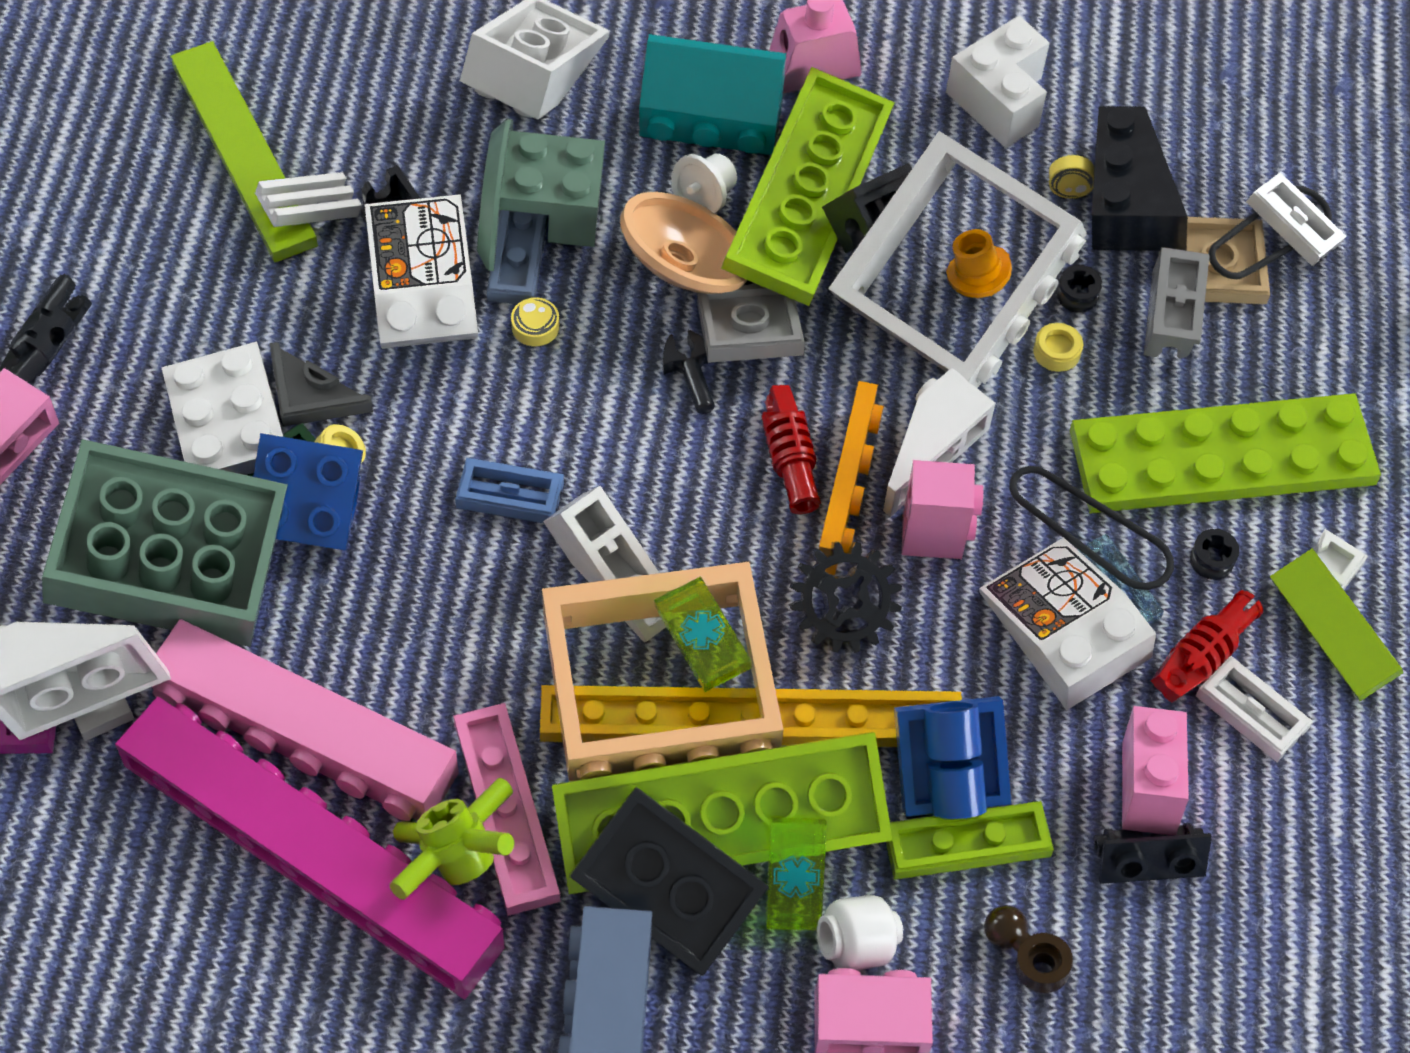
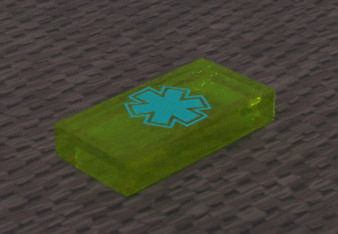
(703, 634)
(795, 873)

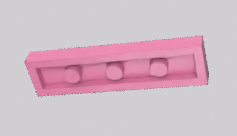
(490, 754)

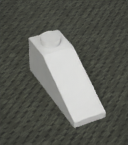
(943, 425)
(602, 547)

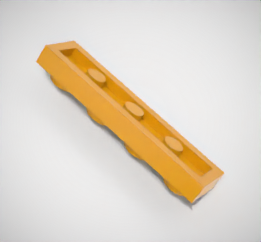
(854, 459)

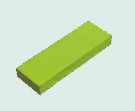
(1336, 624)
(985, 840)

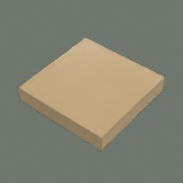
(1235, 256)

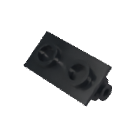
(1134, 858)

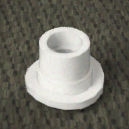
(704, 180)

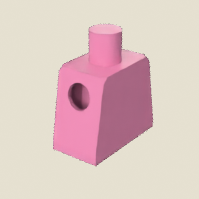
(816, 37)

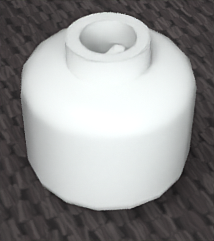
(859, 932)

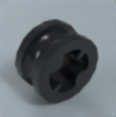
(1083, 276)
(1200, 555)

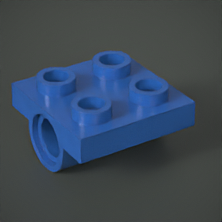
(319, 491)
(953, 757)

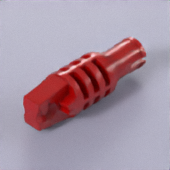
(791, 448)
(1205, 647)

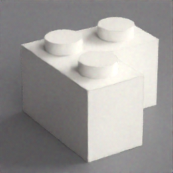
(999, 80)

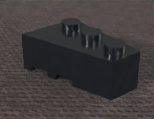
(1133, 187)

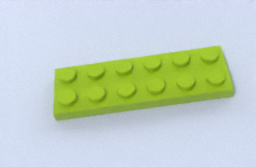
(817, 158)
(1224, 452)
(738, 794)

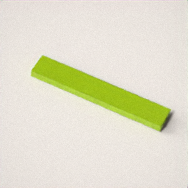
(238, 143)

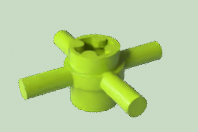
(453, 840)

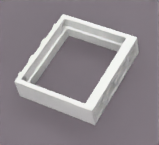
(901, 215)

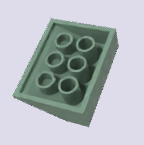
(163, 542)

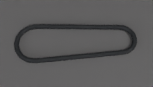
(1234, 275)
(1104, 509)

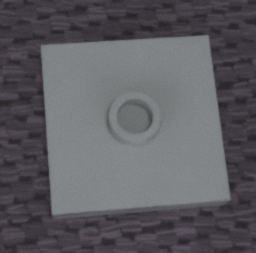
(749, 325)

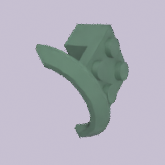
(541, 177)

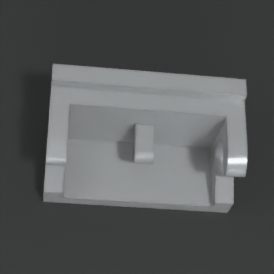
(1176, 302)

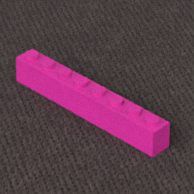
(311, 845)

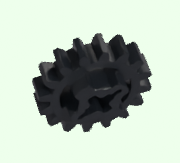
(830, 616)

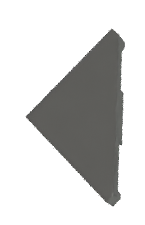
(310, 392)

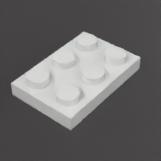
(222, 407)

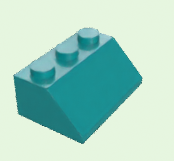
(711, 94)

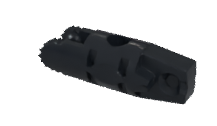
(45, 330)

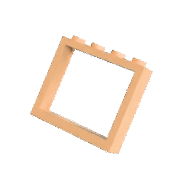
(633, 600)

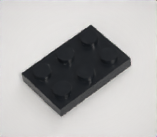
(666, 867)

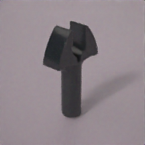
(691, 369)

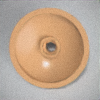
(680, 242)

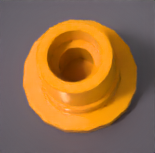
(978, 265)

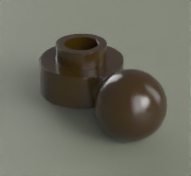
(1008, 929)

